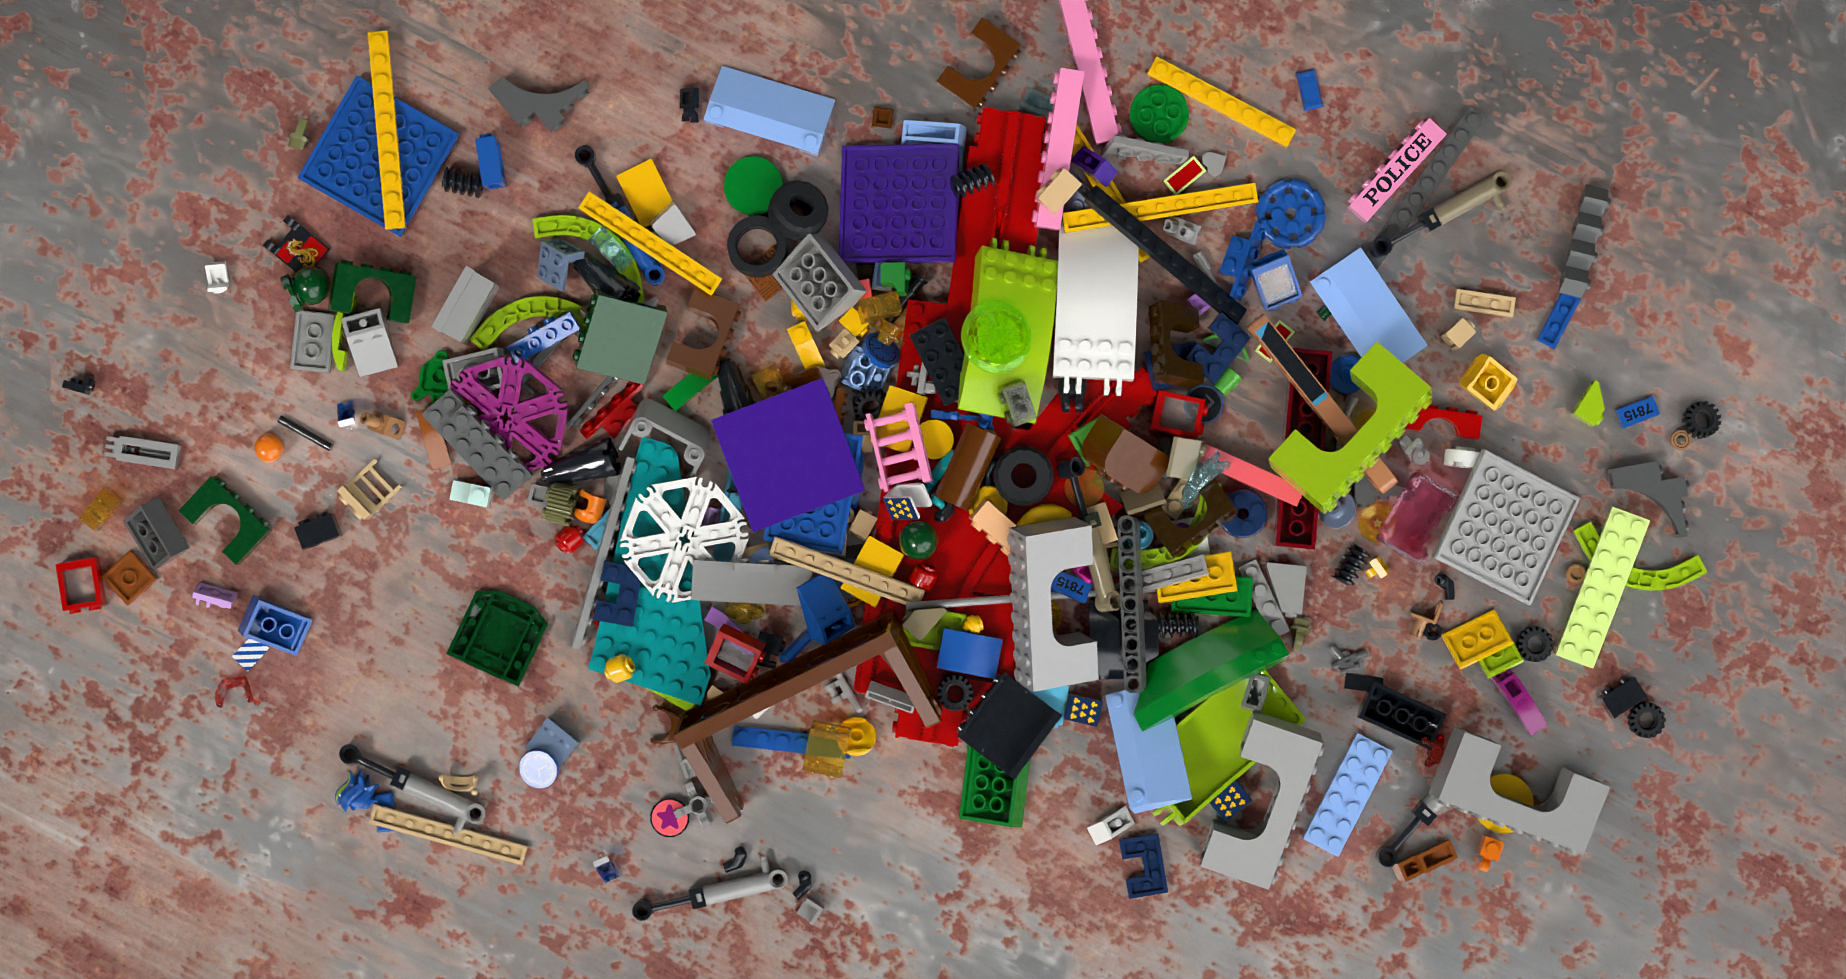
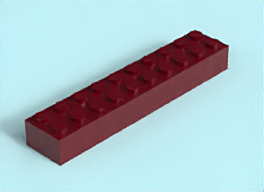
(1298, 525)

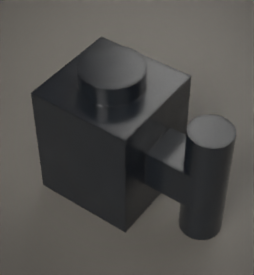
(774, 646)

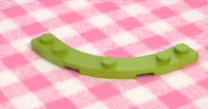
(583, 228)
(520, 310)
(1160, 557)
(1644, 579)

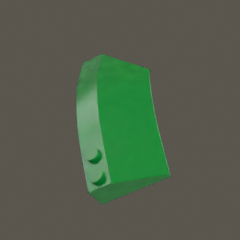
(1207, 667)

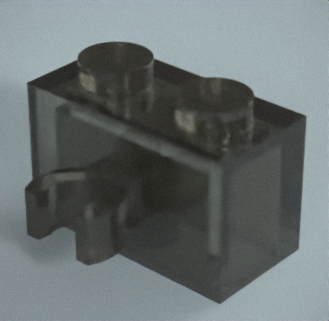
(1016, 402)

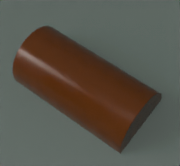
(967, 466)

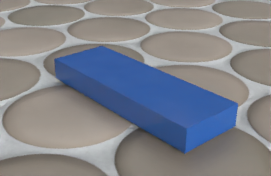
(1558, 320)

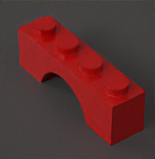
(1465, 424)

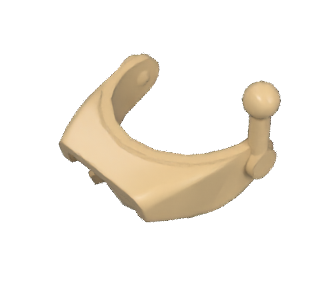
(471, 781)

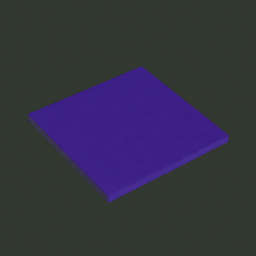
(898, 204)
(788, 455)

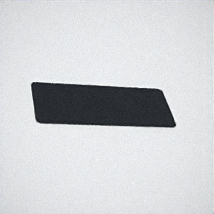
(1360, 682)

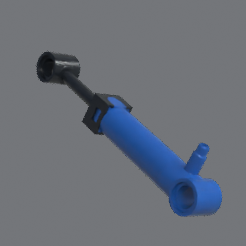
(644, 261)

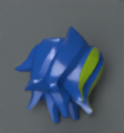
(356, 792)

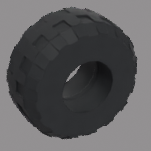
(803, 195)
(1037, 490)

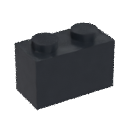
(317, 531)
(1622, 697)

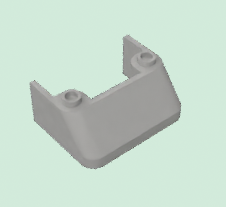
(653, 414)

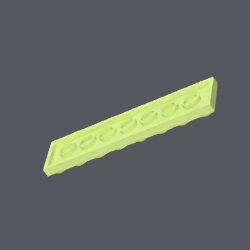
(1602, 587)

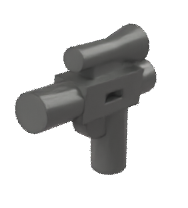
(1345, 660)

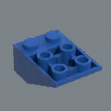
(824, 609)

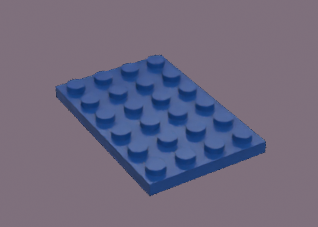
(823, 527)

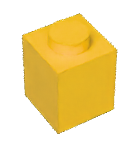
(853, 324)

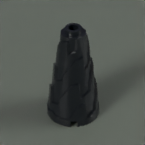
(606, 279)
(734, 391)
(590, 462)

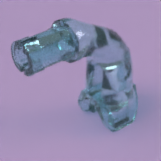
(1201, 476)

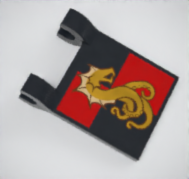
(298, 247)

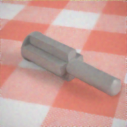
(1203, 265)

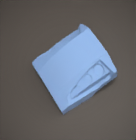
(860, 372)

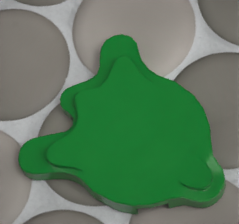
(432, 378)

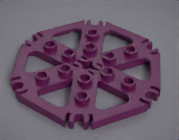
(523, 410)

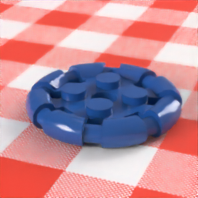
(1299, 205)

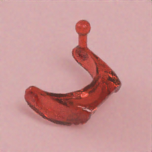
(227, 684)
(1434, 756)

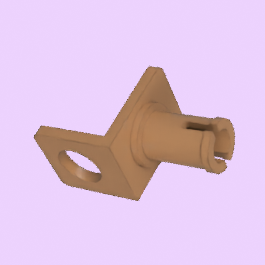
(382, 424)
(1422, 620)

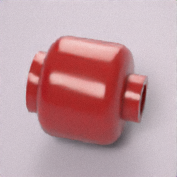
(569, 539)
(924, 576)

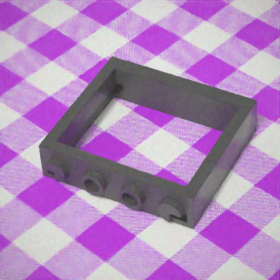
(588, 406)

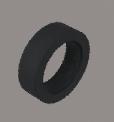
(755, 270)

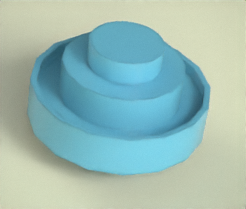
(1146, 535)

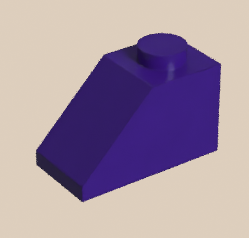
(1094, 166)

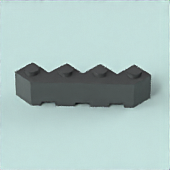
(1585, 232)

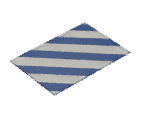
(250, 653)

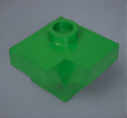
(896, 276)

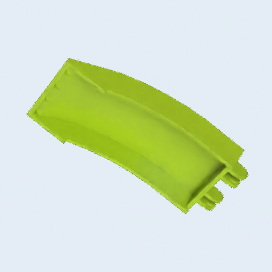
(1029, 286)
(1212, 740)

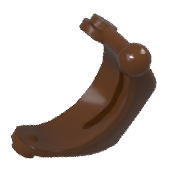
(674, 718)

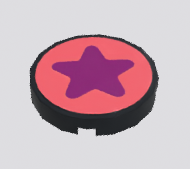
(664, 820)

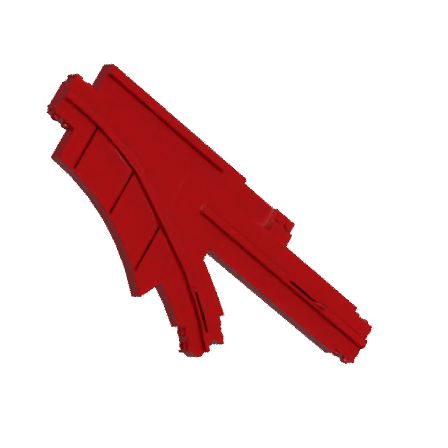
(964, 557)

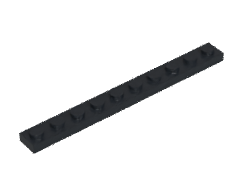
(1164, 254)

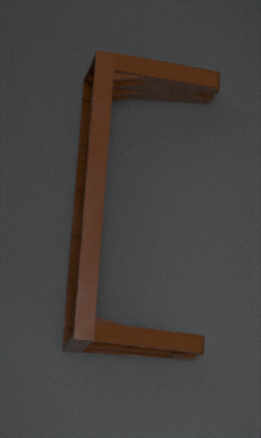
(879, 637)

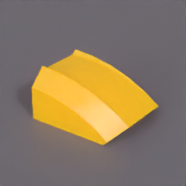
(1488, 381)

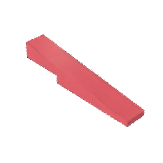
(1256, 477)

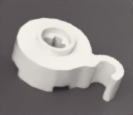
(1460, 457)

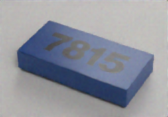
(1637, 412)
(1071, 587)

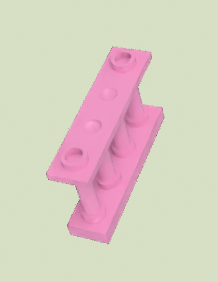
(918, 453)

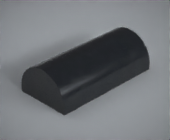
(1400, 715)

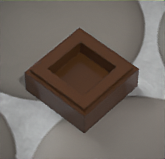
(882, 117)

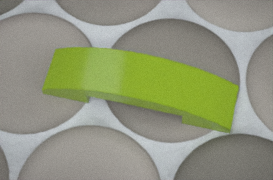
(337, 336)

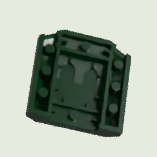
(502, 643)

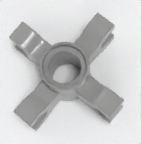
(701, 815)

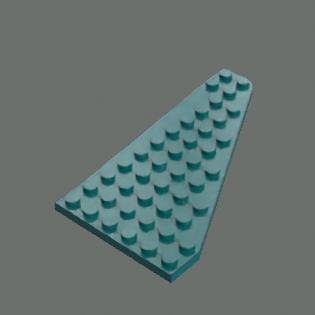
(665, 636)

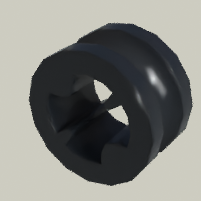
(1432, 637)

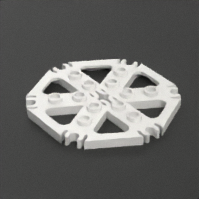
(671, 525)

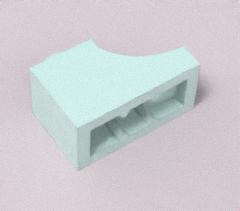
(471, 493)

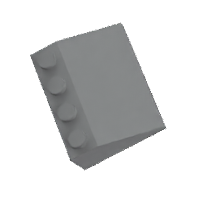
(819, 281)

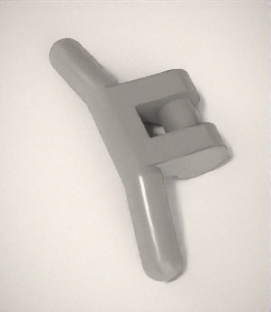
(847, 692)

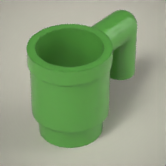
(1227, 381)

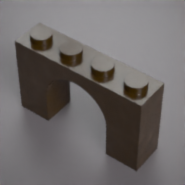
(1167, 365)
(1179, 539)

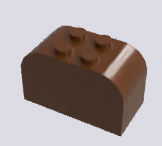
(1123, 456)

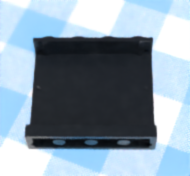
(1008, 725)

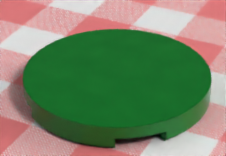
(1159, 114)
(751, 185)

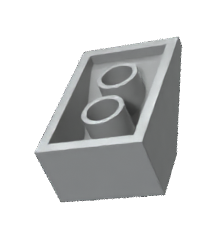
(490, 378)

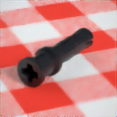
(915, 285)

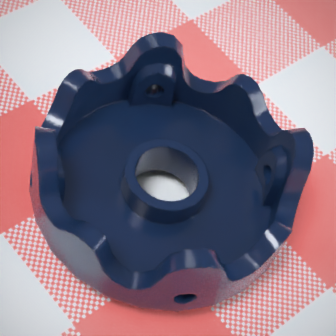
(1256, 514)

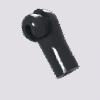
(738, 860)

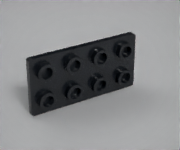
(941, 358)

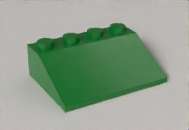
(992, 794)

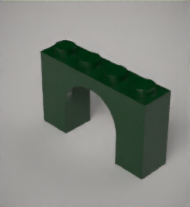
(399, 285)
(251, 530)

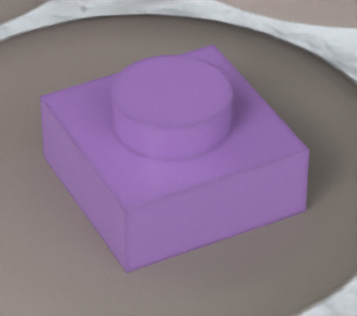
(1196, 302)

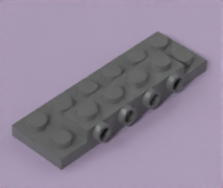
(477, 443)

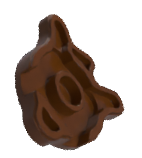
(814, 373)

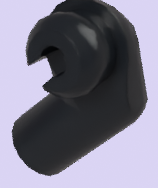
(988, 479)
(944, 514)
(1447, 584)
(805, 884)

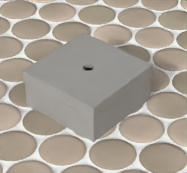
(465, 306)

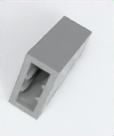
(1288, 586)

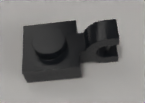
(688, 102)

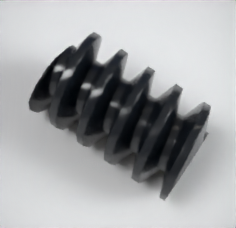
(971, 178)
(462, 183)
(1351, 565)
(1178, 624)

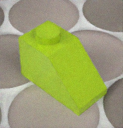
(1590, 406)

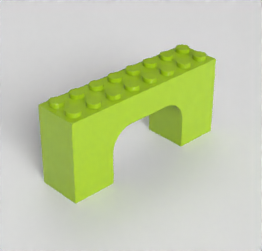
(1328, 475)

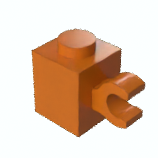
(1489, 849)

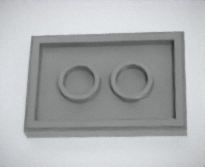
(312, 342)

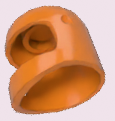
(269, 447)
(592, 508)

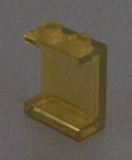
(826, 749)

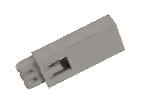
(151, 452)

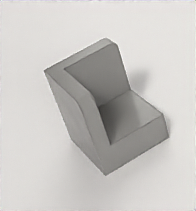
(810, 910)

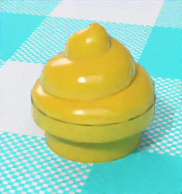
(973, 624)

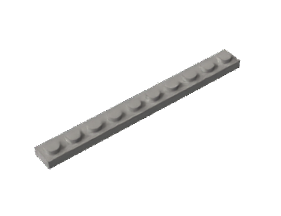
(606, 544)

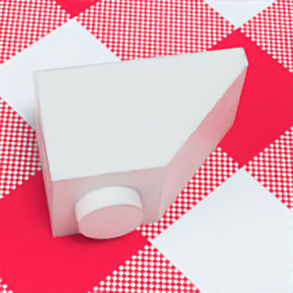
(1110, 825)

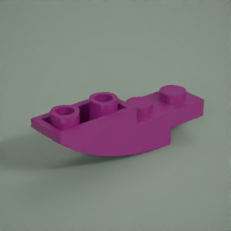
(1520, 701)

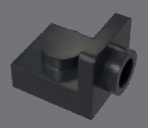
(76, 385)

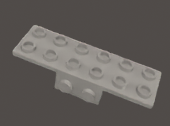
(747, 582)

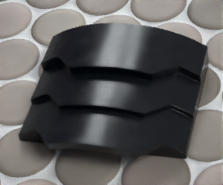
(1107, 631)

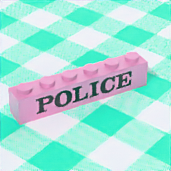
(1395, 172)

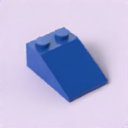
(274, 625)

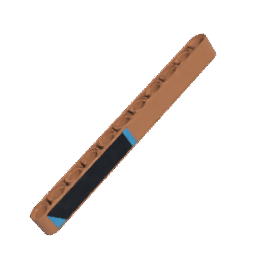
(1315, 395)

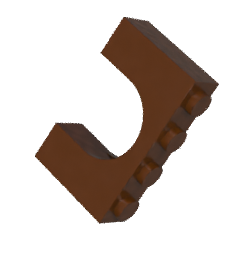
(973, 92)
(705, 361)

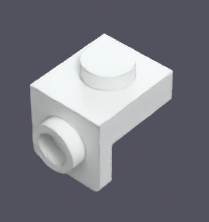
(217, 276)

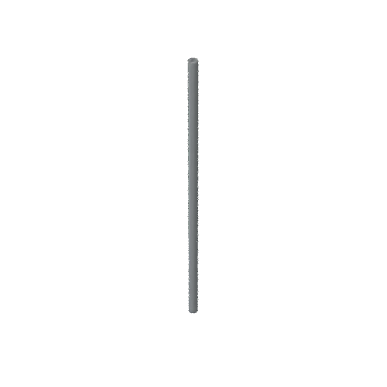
(979, 601)

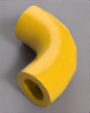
(1044, 513)

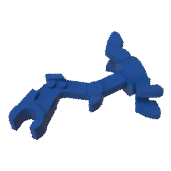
(985, 420)

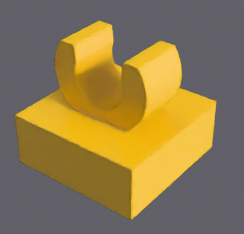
(1378, 567)

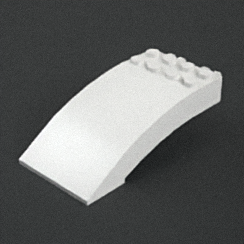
(1095, 307)

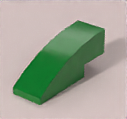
(686, 390)

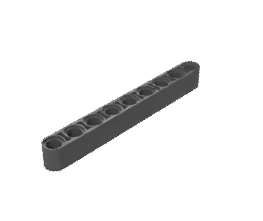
(1138, 612)

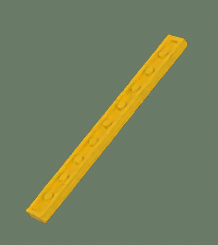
(386, 130)
(1166, 206)

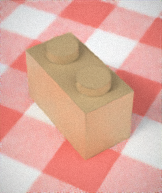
(1058, 190)
(1458, 333)

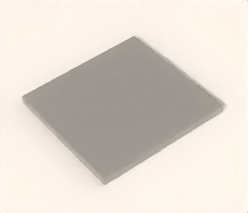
(1506, 527)

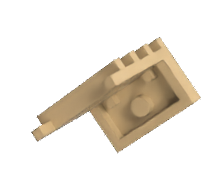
(362, 504)

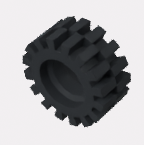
(863, 397)
(1709, 412)
(1547, 644)
(960, 704)
(1657, 725)

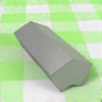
(889, 696)

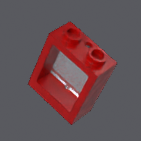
(1181, 414)
(82, 586)
(738, 654)

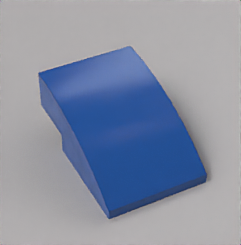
(969, 653)

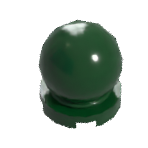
(308, 286)
(918, 540)

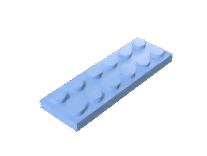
(1347, 794)

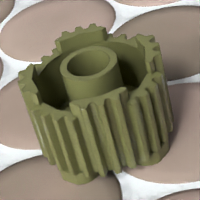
(560, 504)

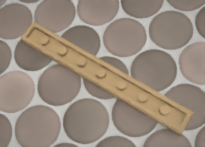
(845, 571)
(443, 833)

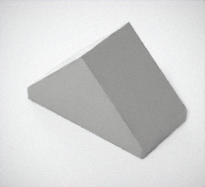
(1256, 693)

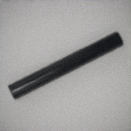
(305, 433)

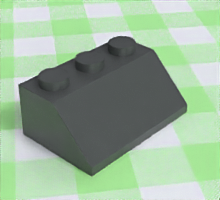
(156, 533)

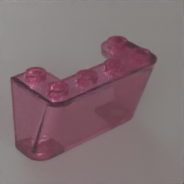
(1415, 516)

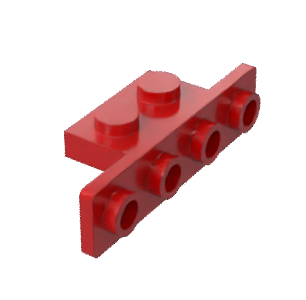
(615, 414)

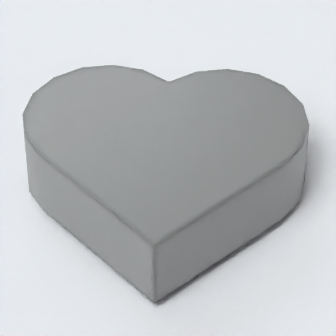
(1214, 163)

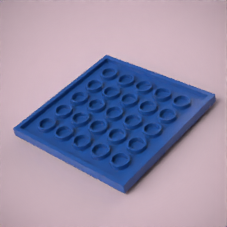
(348, 158)

